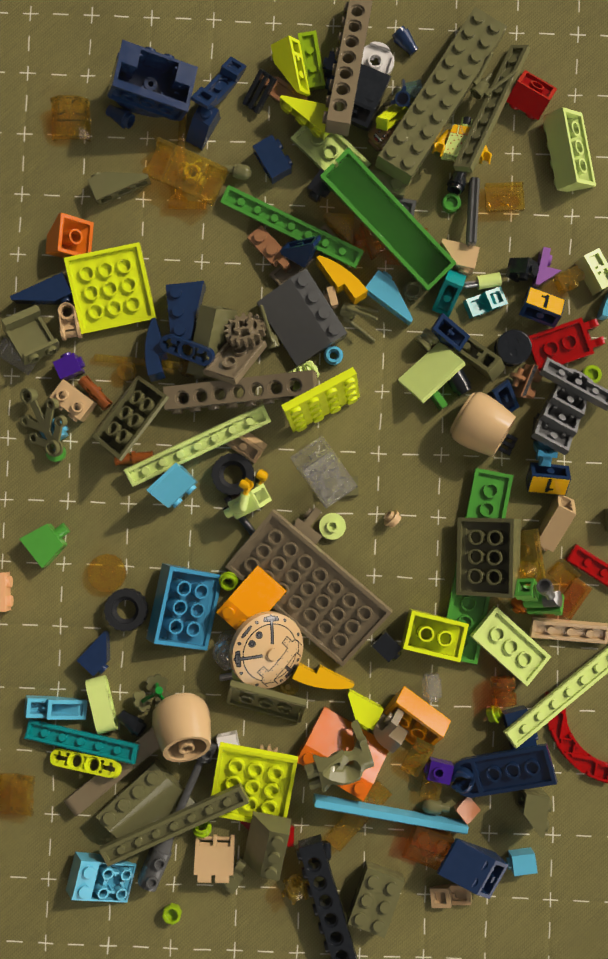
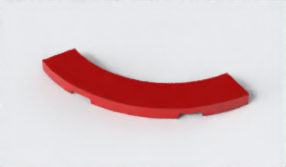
(573, 751)

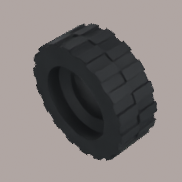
(218, 473)
(126, 624)

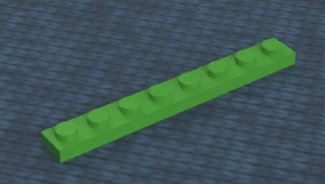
(290, 226)

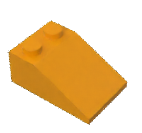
(254, 595)

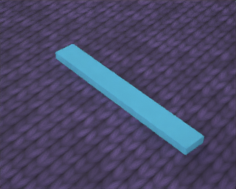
(390, 813)

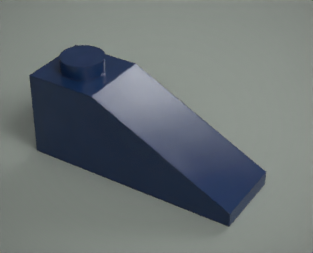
(48, 292)

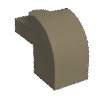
(305, 528)
(389, 732)

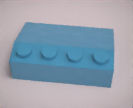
(184, 607)

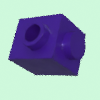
(69, 366)
(438, 770)

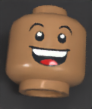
(379, 137)

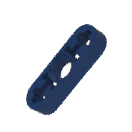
(173, 349)

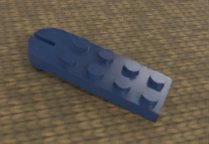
(504, 771)

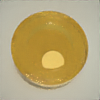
(290, 686)

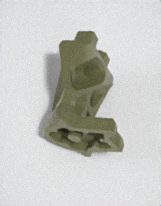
(337, 768)

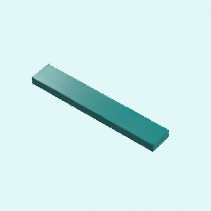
(82, 741)

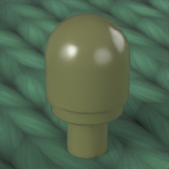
(240, 171)
(434, 807)

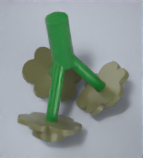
(157, 686)

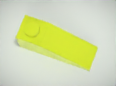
(289, 60)

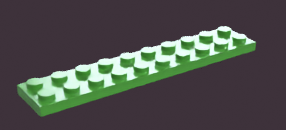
(487, 499)

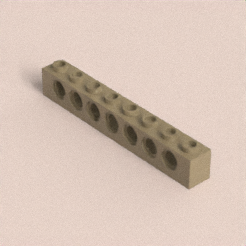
(348, 67)
(175, 403)

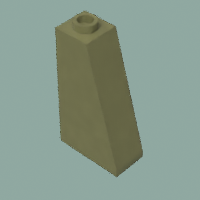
(210, 333)

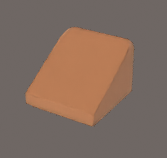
(467, 809)

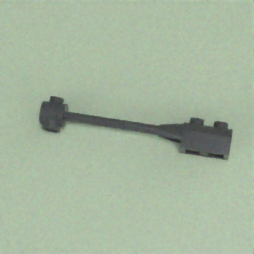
(160, 854)

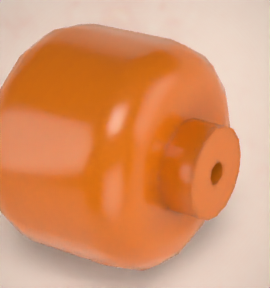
(518, 606)

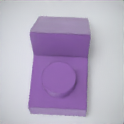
(545, 273)

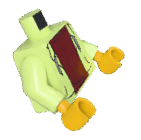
(250, 498)

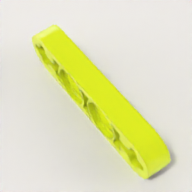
(86, 760)

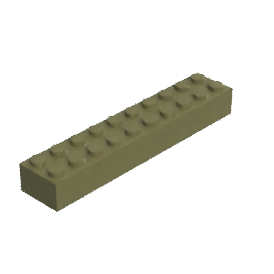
(440, 96)

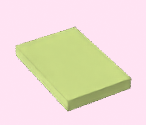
(431, 372)

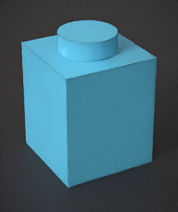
(522, 861)

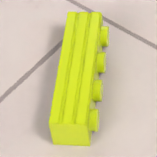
(390, 117)

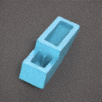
(55, 708)

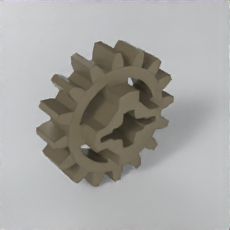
(245, 330)

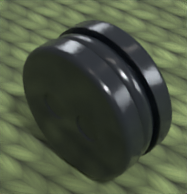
(513, 347)

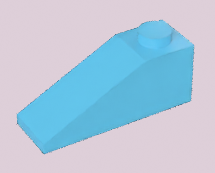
(385, 292)

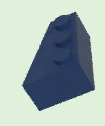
(184, 307)

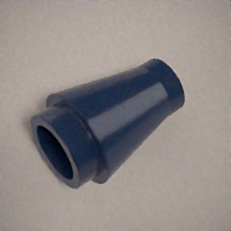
(404, 39)
(121, 116)

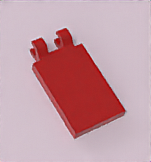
(565, 342)

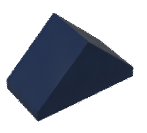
(301, 250)
(449, 333)
(505, 395)

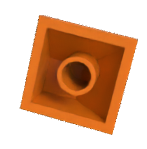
(69, 236)

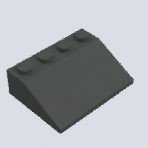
(302, 318)

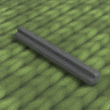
(472, 211)

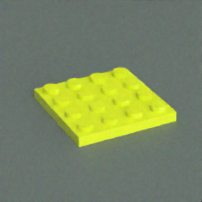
(110, 288)
(322, 400)
(264, 776)

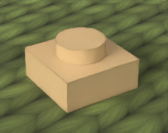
(331, 297)

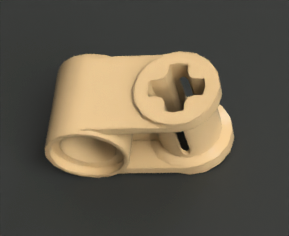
(68, 325)

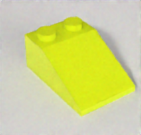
(434, 635)

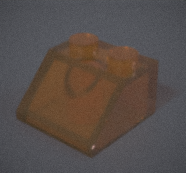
(427, 846)

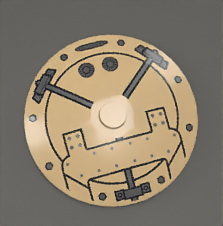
(266, 649)

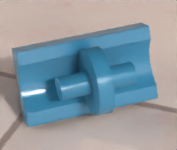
(544, 453)

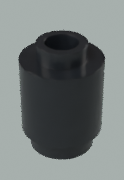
(460, 383)

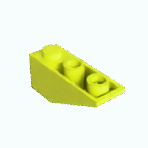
(306, 113)

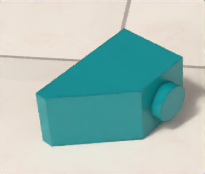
(449, 292)

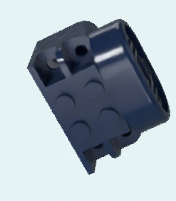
(151, 82)

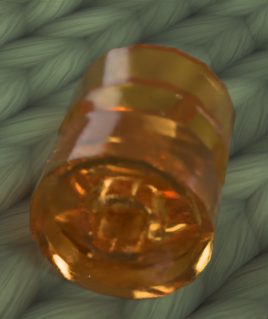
(503, 691)

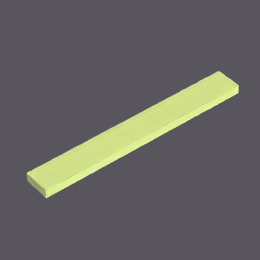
(197, 445)
(558, 699)

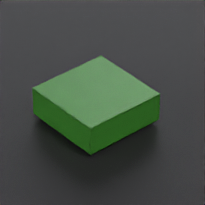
(438, 400)

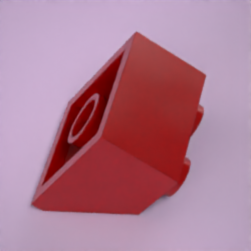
(531, 95)

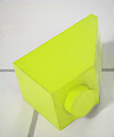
(365, 710)

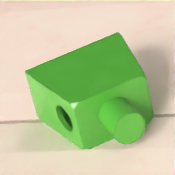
(46, 543)

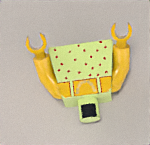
(452, 140)

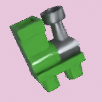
(539, 597)

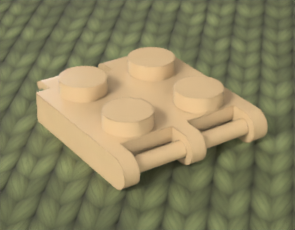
(214, 859)

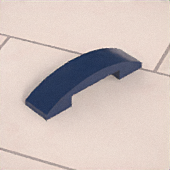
(221, 85)

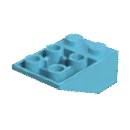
(95, 881)

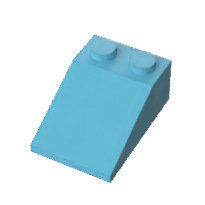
(173, 486)

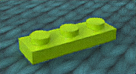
(312, 59)

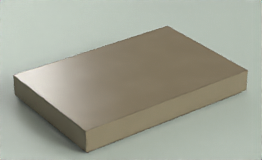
(233, 363)

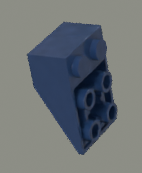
(473, 868)

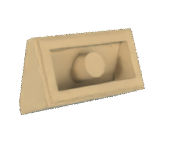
(248, 446)

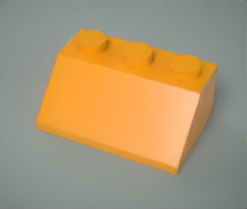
(418, 717)

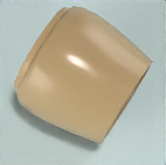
(482, 424)
(182, 727)

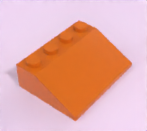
(334, 733)

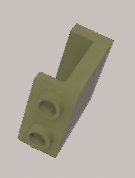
(30, 335)

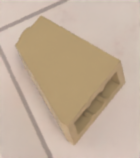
(556, 522)

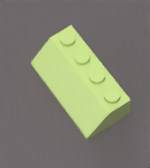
(569, 150)

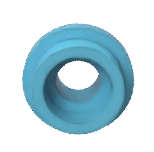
(333, 349)

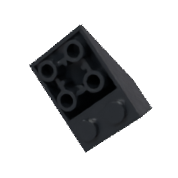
(368, 96)

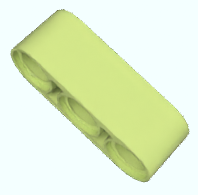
(101, 704)

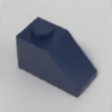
(202, 126)
(97, 655)

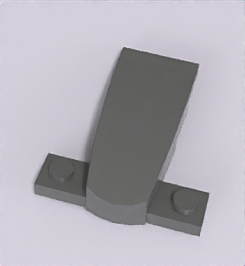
(565, 405)

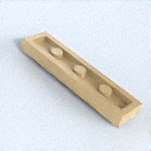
(569, 630)

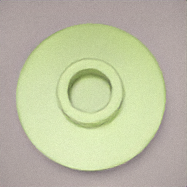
(332, 526)

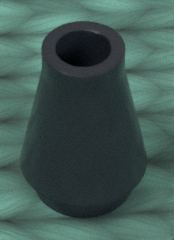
(457, 182)
(132, 723)

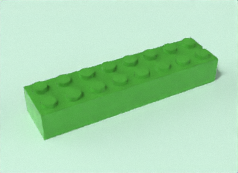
(387, 219)

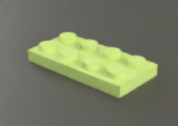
(325, 151)
(510, 646)

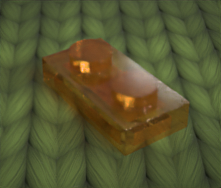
(574, 597)

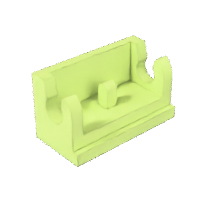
(595, 270)

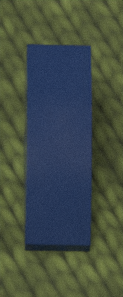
(154, 353)

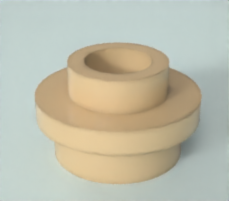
(392, 518)

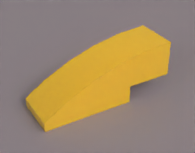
(342, 279)
(321, 677)

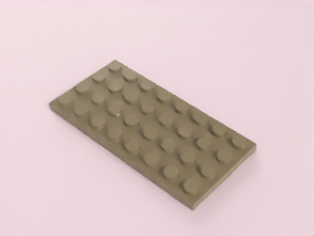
(319, 593)

